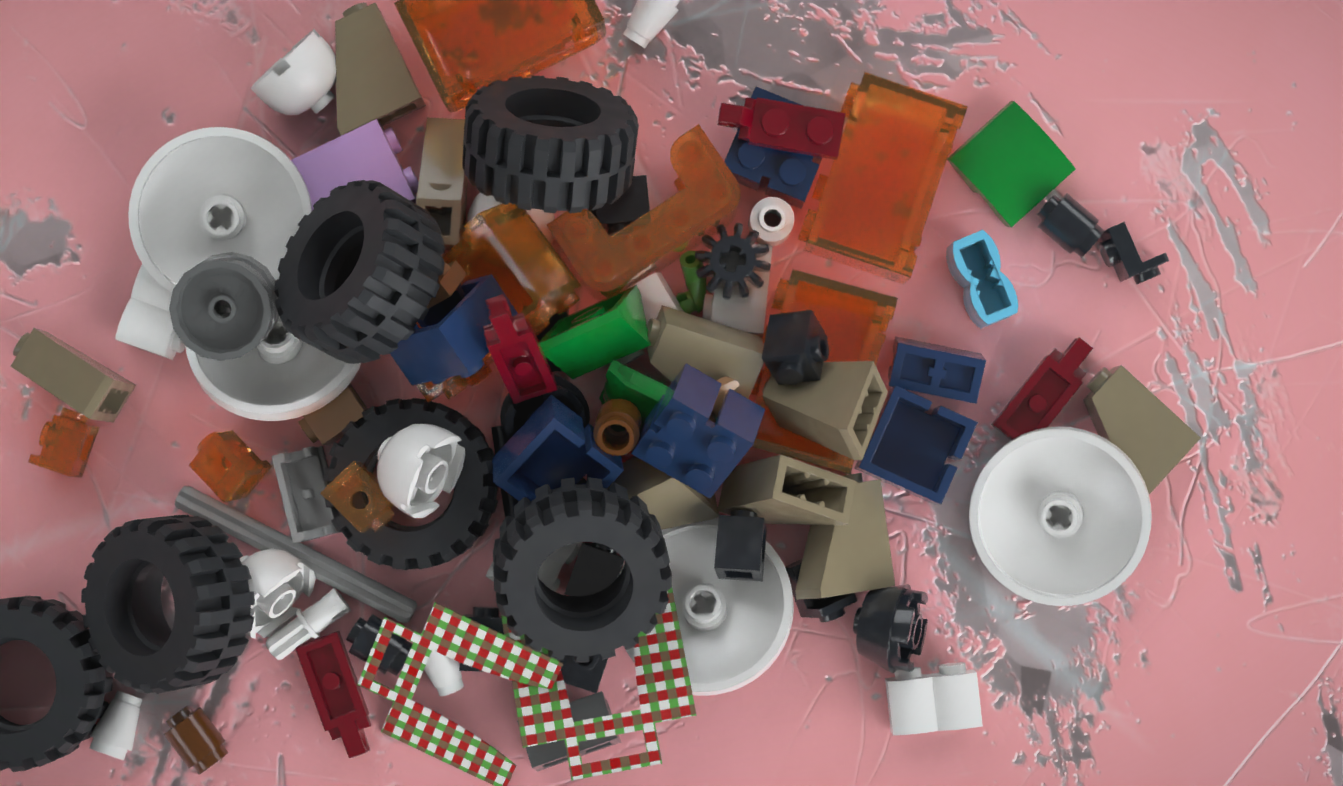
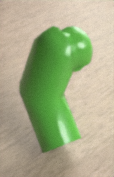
(693, 298)

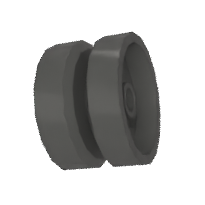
(206, 325)

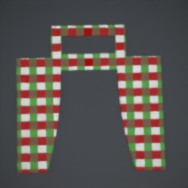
(471, 645)
(662, 692)

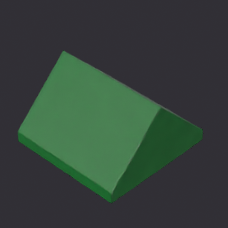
(598, 334)

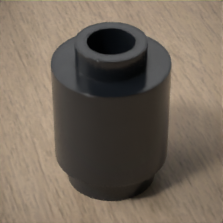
(1069, 224)
(363, 637)

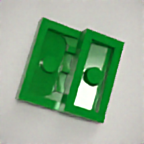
(1011, 163)

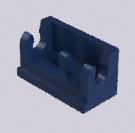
(936, 370)

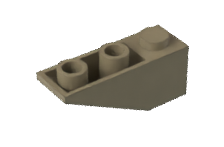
(442, 178)

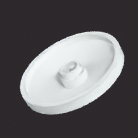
(212, 197)
(275, 379)
(1060, 516)
(725, 625)

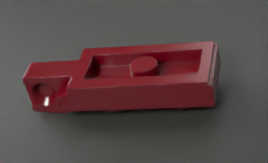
(786, 126)
(517, 352)
(1044, 391)
(336, 691)

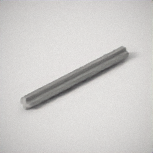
(324, 567)

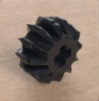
(722, 250)

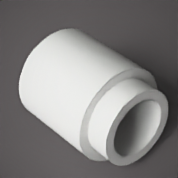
(771, 235)

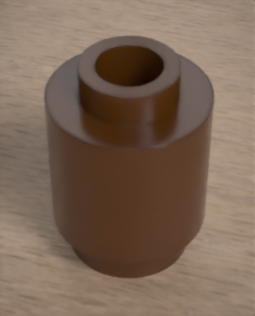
(613, 438)
(195, 739)

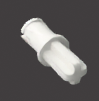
(307, 624)

